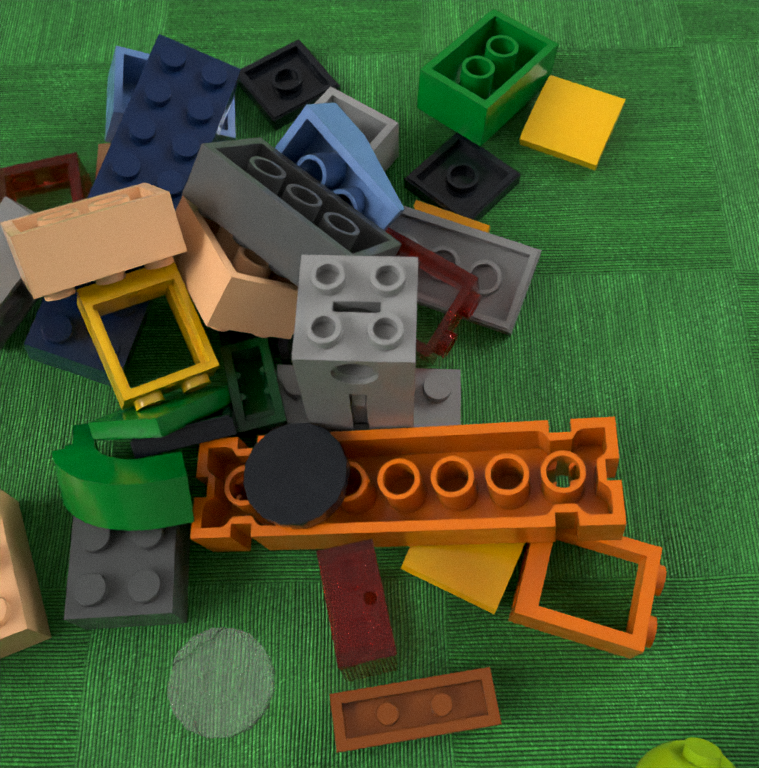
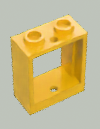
(134, 289)

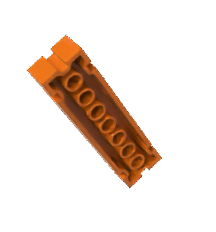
(434, 488)

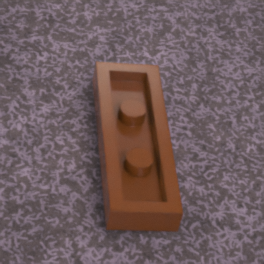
(414, 709)

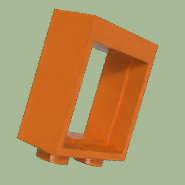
(640, 625)

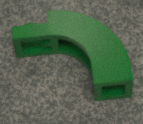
(122, 491)

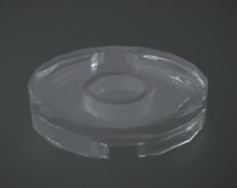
(221, 683)

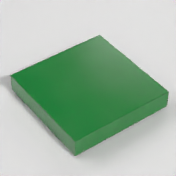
(161, 418)

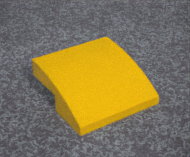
(571, 122)
(467, 571)

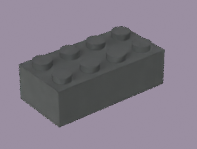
(278, 207)

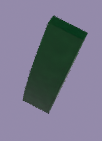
(252, 382)

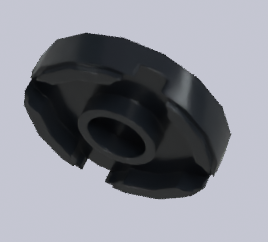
(297, 475)

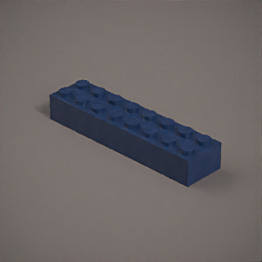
(170, 114)

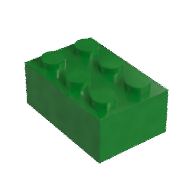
(486, 76)

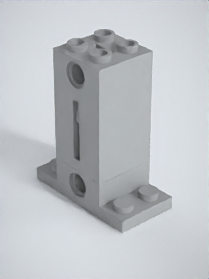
(360, 349)

